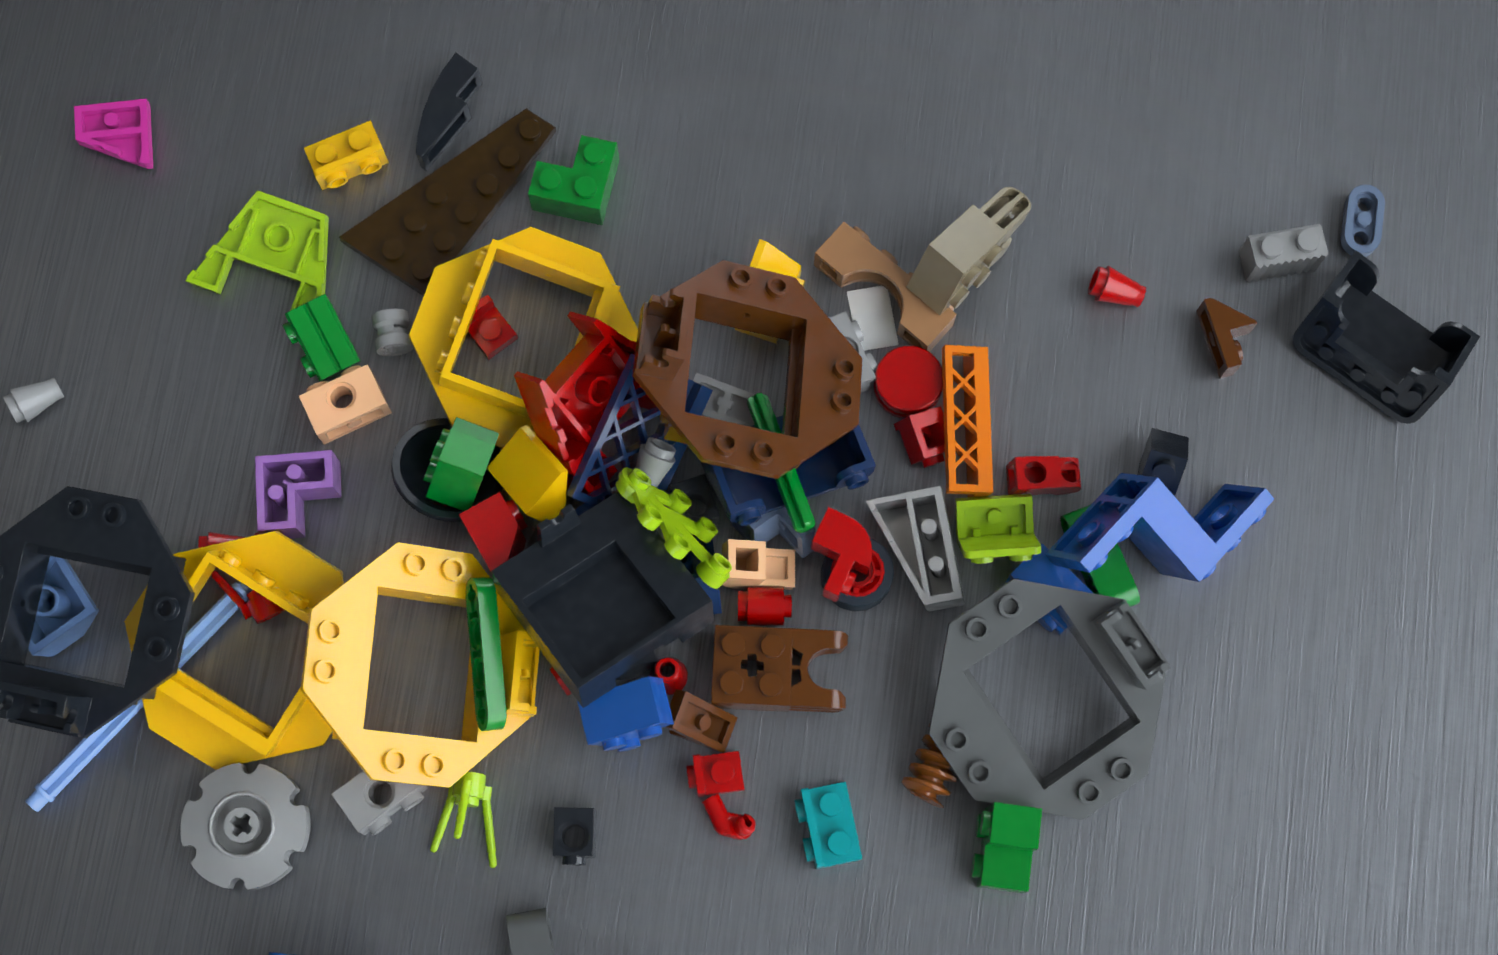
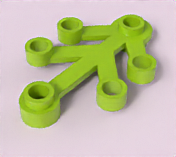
(676, 528)

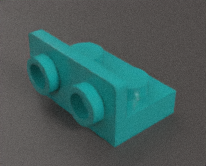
(829, 825)

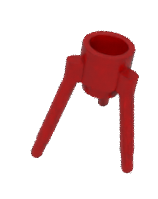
(258, 606)

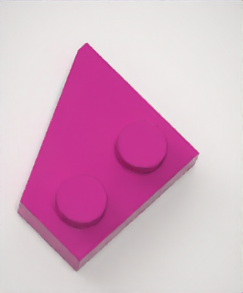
(117, 130)

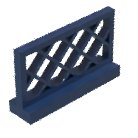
(609, 428)

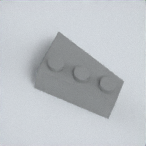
(923, 543)

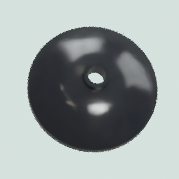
(411, 463)

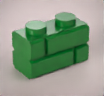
(321, 337)

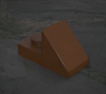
(1220, 326)
(700, 721)

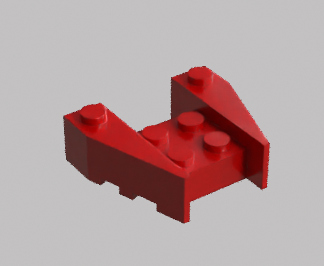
(575, 394)

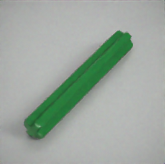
(788, 484)

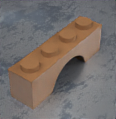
(852, 258)

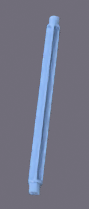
(91, 746)

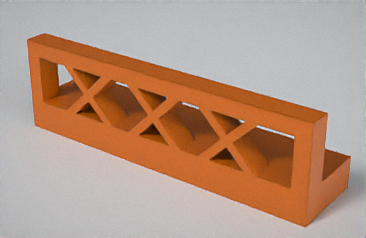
(976, 420)

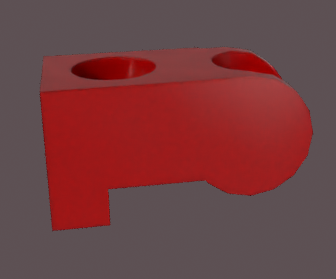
(1043, 475)

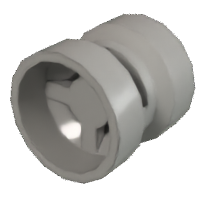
(392, 332)

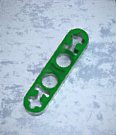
(486, 654)

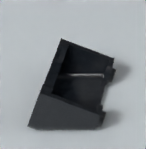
(1379, 346)

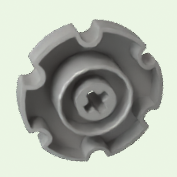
(215, 831)

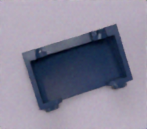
(751, 495)

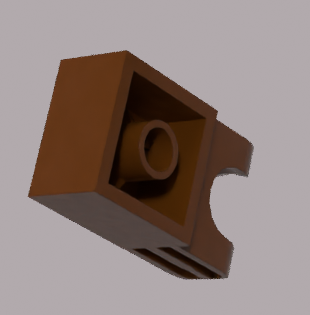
(785, 661)

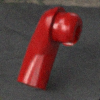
(728, 823)

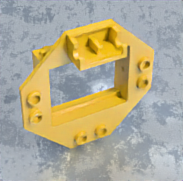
(453, 299)
(340, 659)
(202, 718)

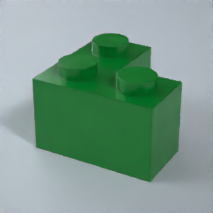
(578, 191)
(459, 463)
(1007, 846)

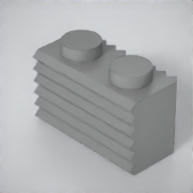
(1283, 252)

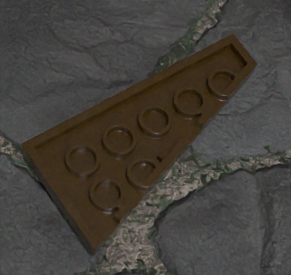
(451, 205)

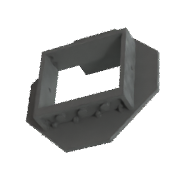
(982, 745)

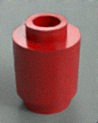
(764, 606)

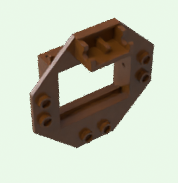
(820, 376)

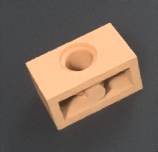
(334, 422)

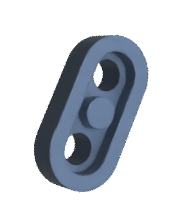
(1361, 223)

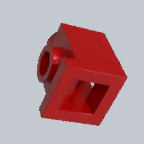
(924, 436)

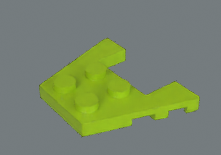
(273, 238)

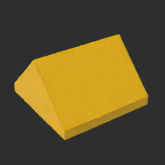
(531, 475)

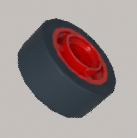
(872, 589)

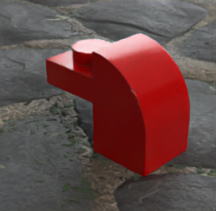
(846, 543)

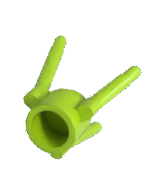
(465, 794)

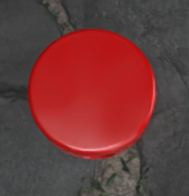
(908, 381)

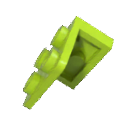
(996, 528)

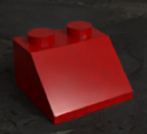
(496, 529)

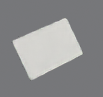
(874, 315)

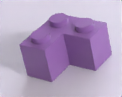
(287, 482)

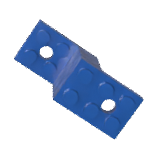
(1160, 527)

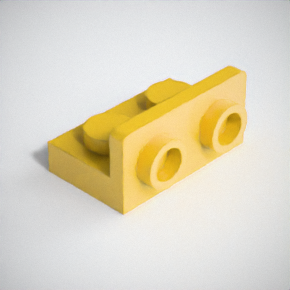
(346, 156)

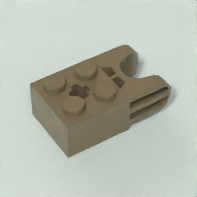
(968, 250)

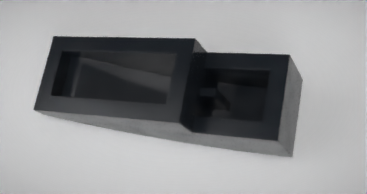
(446, 109)

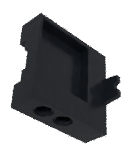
(600, 595)

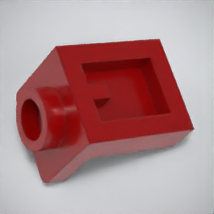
(490, 328)
(716, 774)

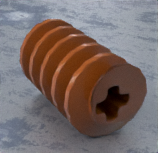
(929, 774)

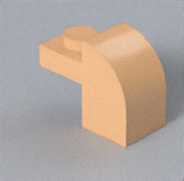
(758, 566)

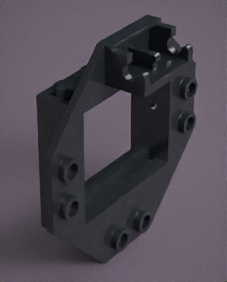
(104, 533)

